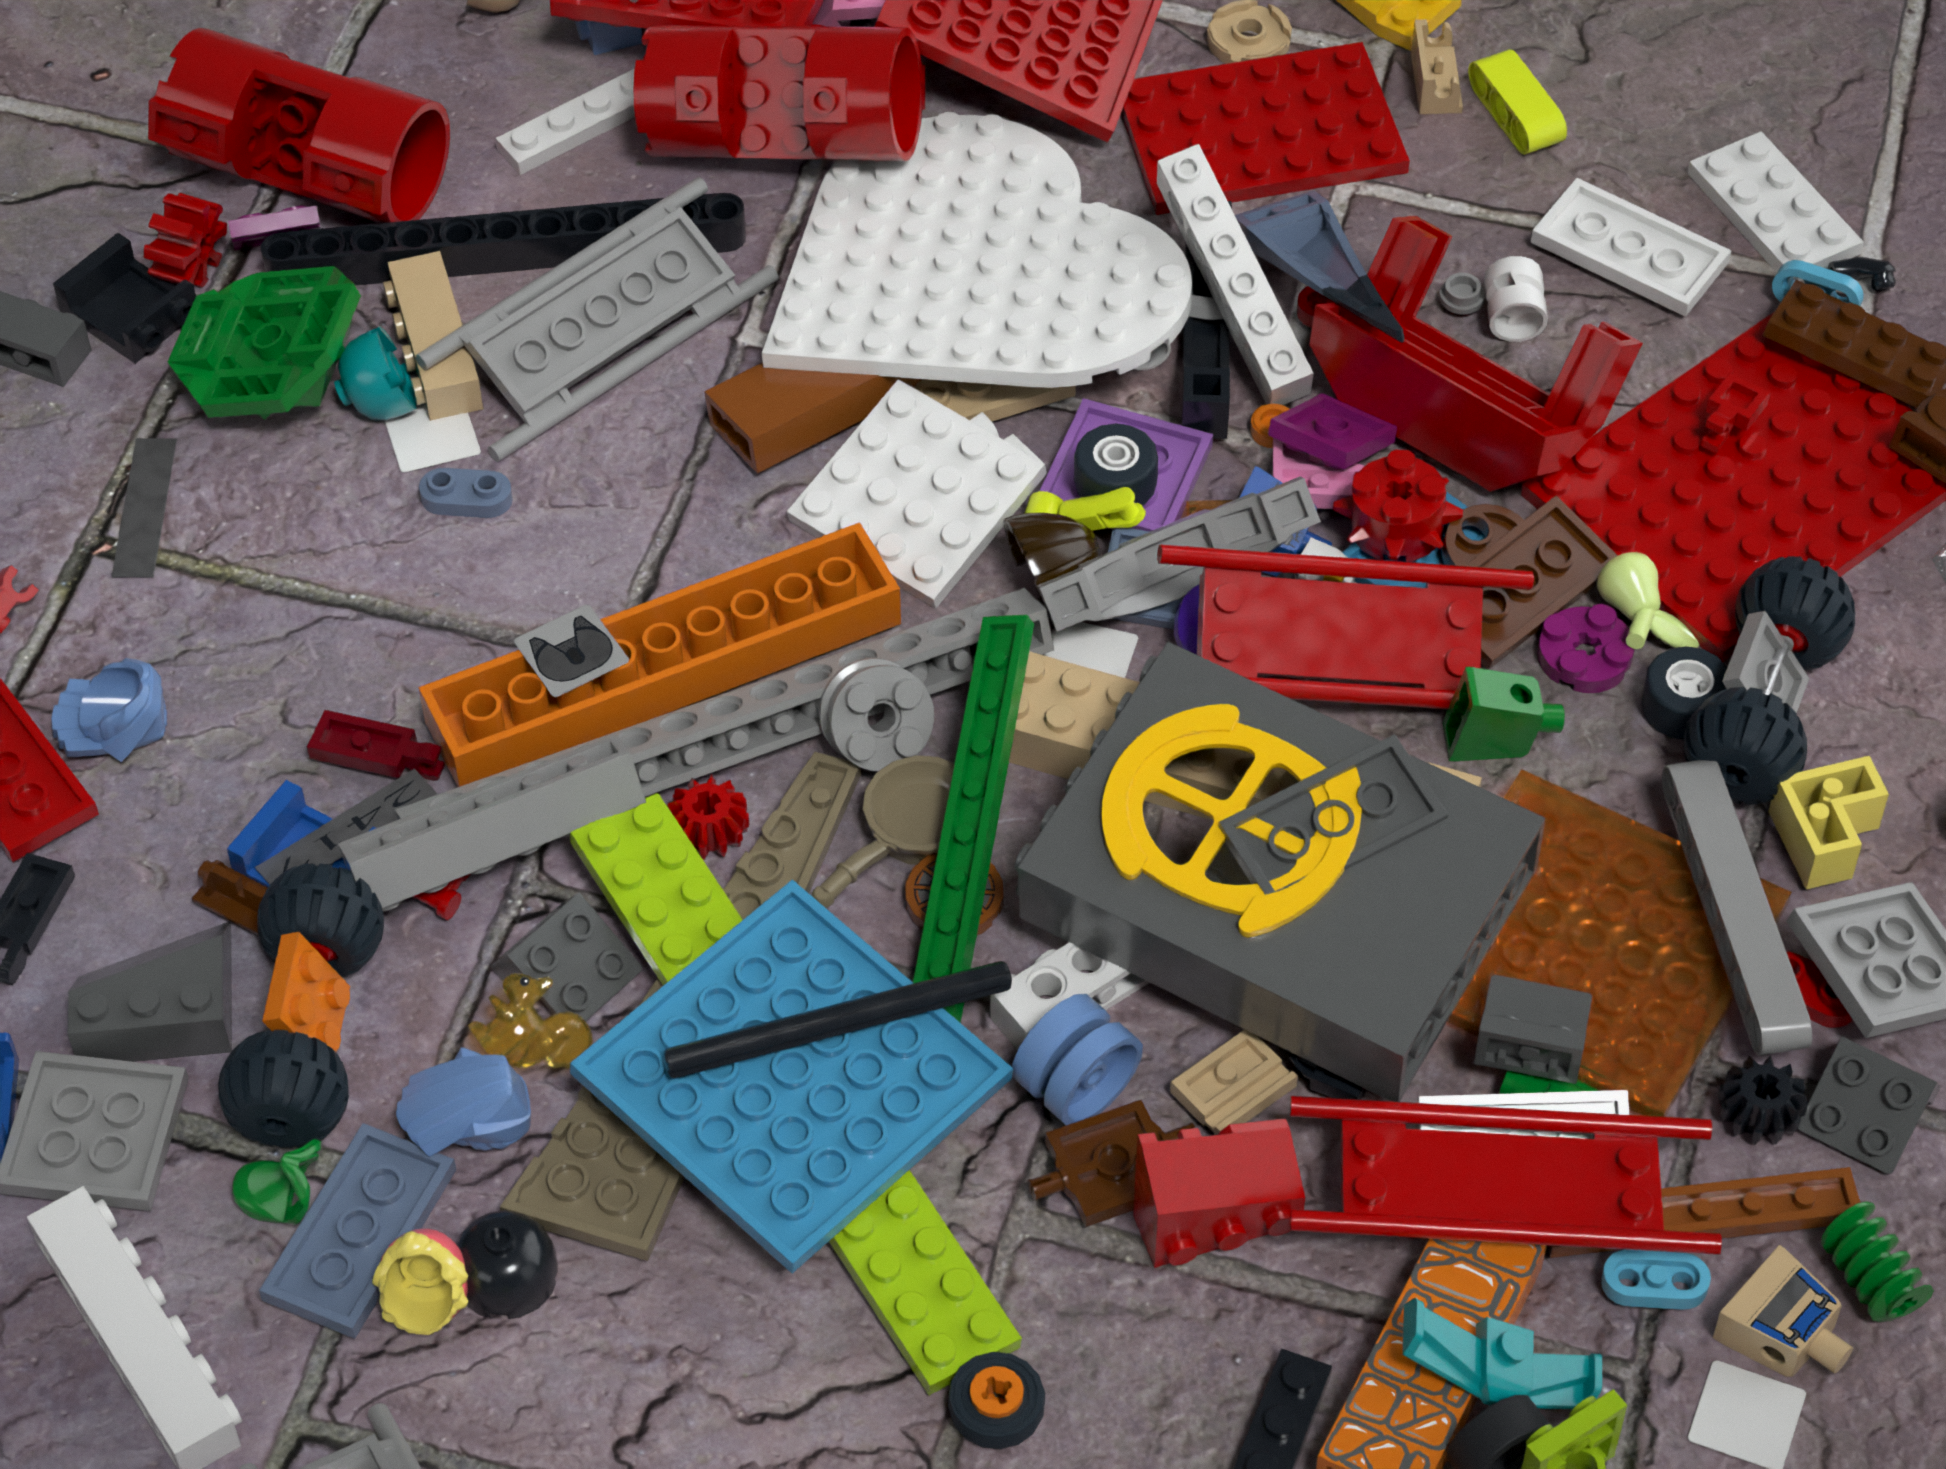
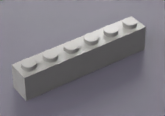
(494, 822)

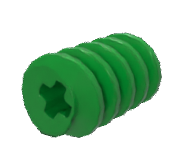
(1871, 1266)

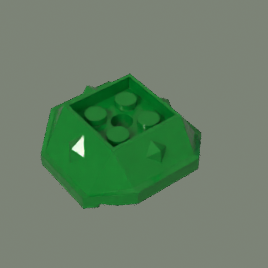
(265, 341)

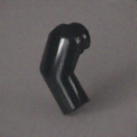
(1862, 267)

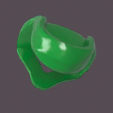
(267, 1187)

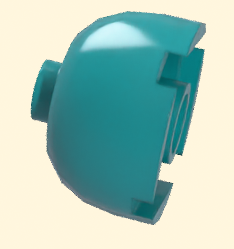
(374, 377)

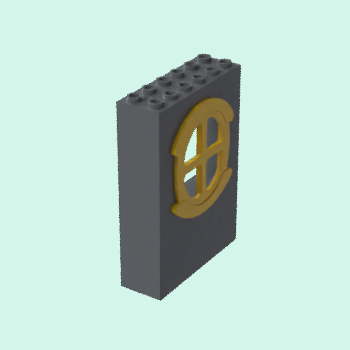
(1333, 968)

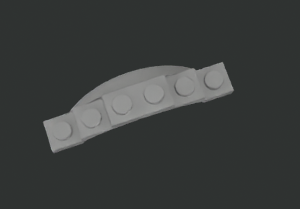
(1134, 581)

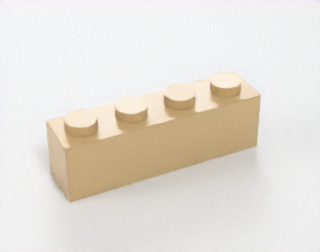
(425, 316)

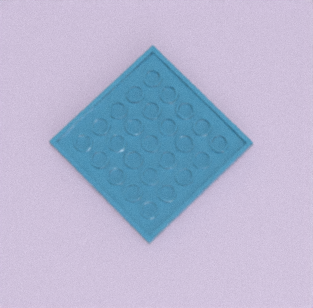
(803, 1132)

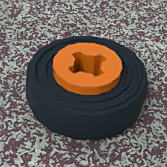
(990, 1419)

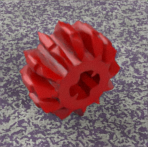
(711, 815)

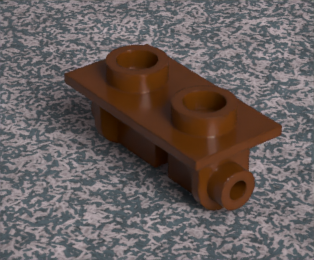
(229, 894)

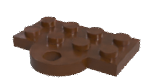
(1550, 544)

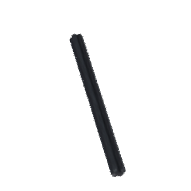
(836, 1019)

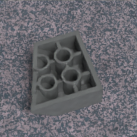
(157, 1002)

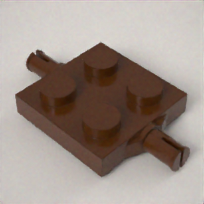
(1098, 1161)

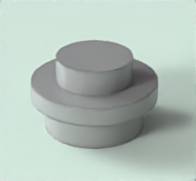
(1462, 294)

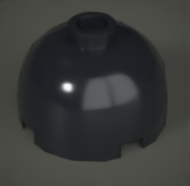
(507, 1264)

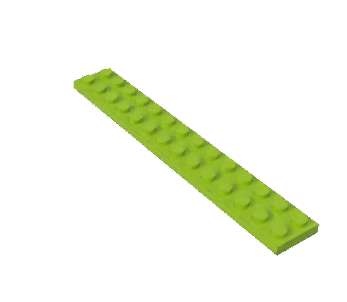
(896, 1246)

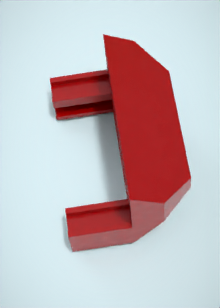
(1452, 397)

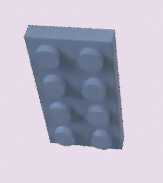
(367, 1202)

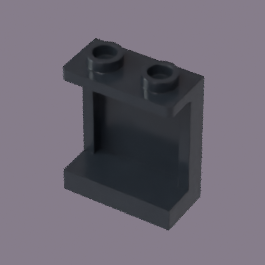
(122, 300)

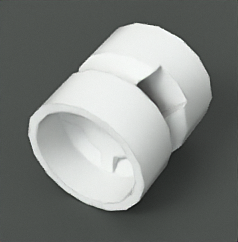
(1515, 299)

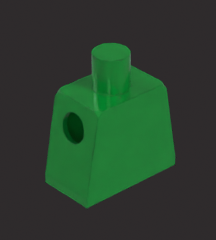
(1497, 716)

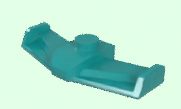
(1498, 1360)

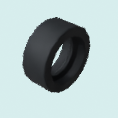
(1496, 1435)

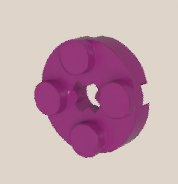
(1589, 626)

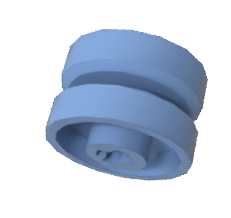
(1077, 1059)

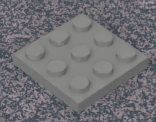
(1879, 956)
(92, 1128)

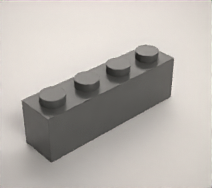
(41, 340)

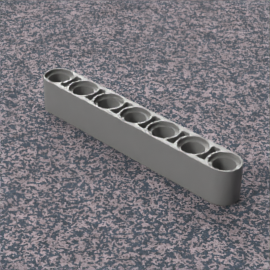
(1736, 908)

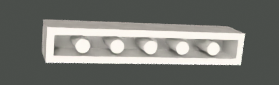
(134, 1330)

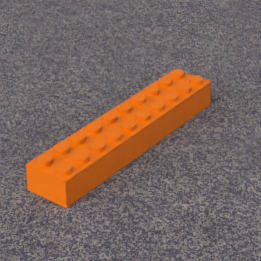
(677, 653)

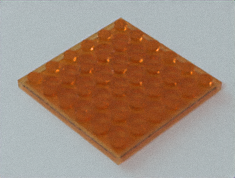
(1626, 924)

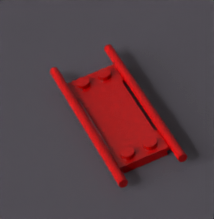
(1342, 627)
(1502, 1184)

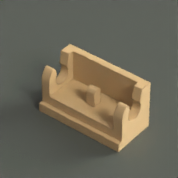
(1435, 71)

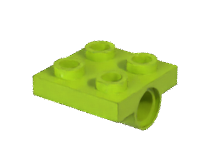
(1581, 1440)

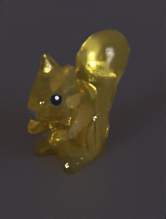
(523, 1034)

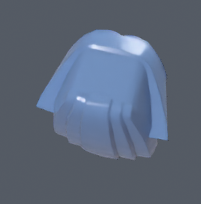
(111, 711)
(465, 1103)

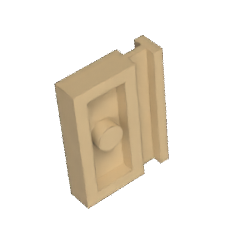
(1233, 1082)

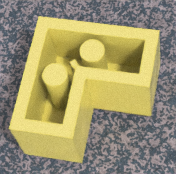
(1822, 814)

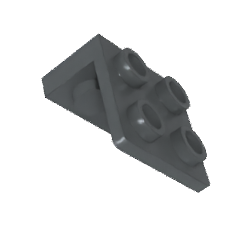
(577, 954)
(1533, 1029)
(1867, 1105)

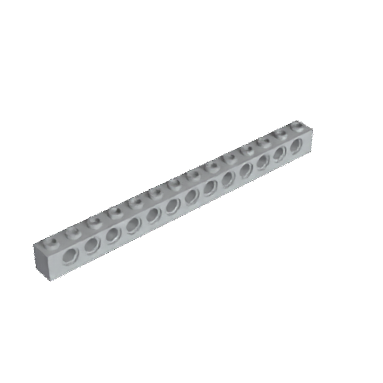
(787, 705)

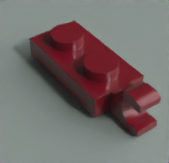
(373, 746)

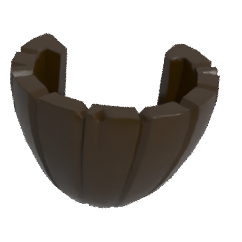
(1049, 544)

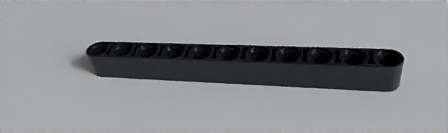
(489, 240)

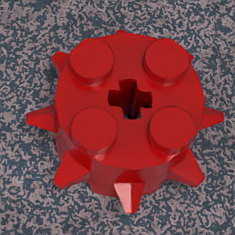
(1398, 507)

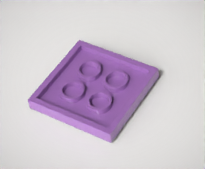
(1180, 459)

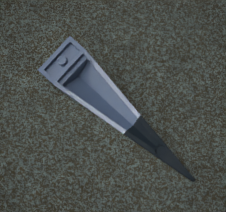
(1310, 245)

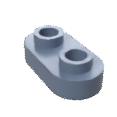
(465, 492)

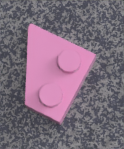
(1323, 482)

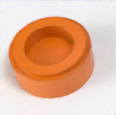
(1261, 422)

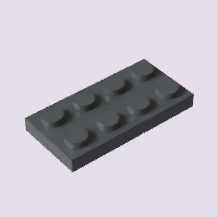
(1388, 794)

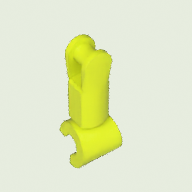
(1097, 512)

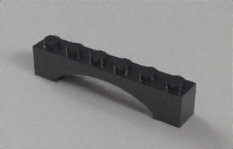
(1205, 366)

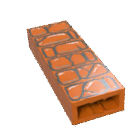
(1397, 1408)

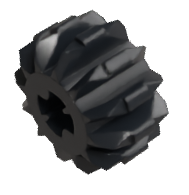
(1762, 1100)

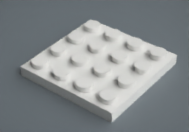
(921, 488)

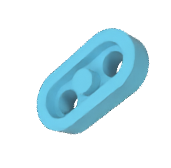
(1824, 278)
(1654, 1279)

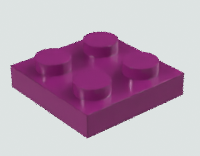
(1332, 431)

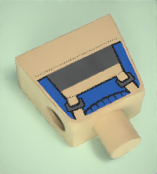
(1783, 1318)

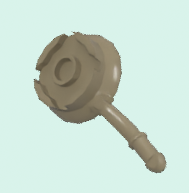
(904, 812)

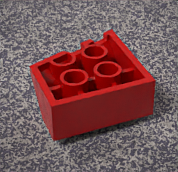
(1215, 1189)

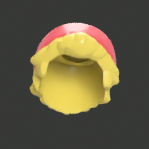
(421, 1281)

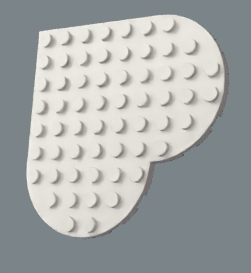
(976, 268)

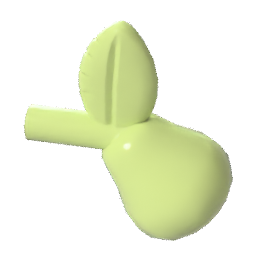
(1631, 586)

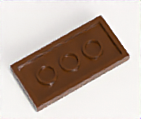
(1858, 344)

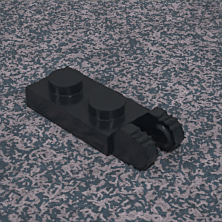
(28, 908)

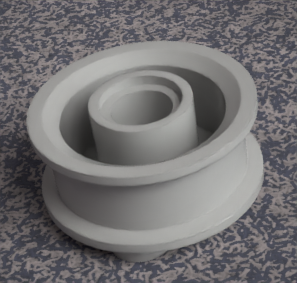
(851, 696)

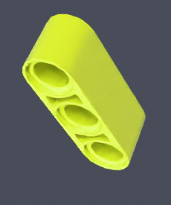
(1517, 101)

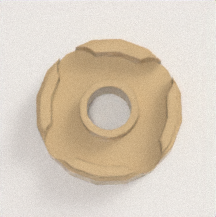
(1245, 15)

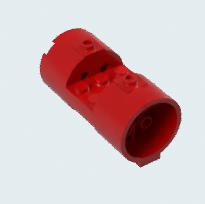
(780, 92)
(301, 127)

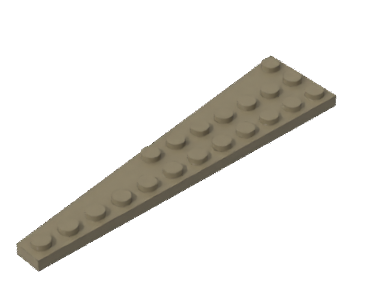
(598, 1174)

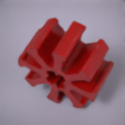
(185, 239)

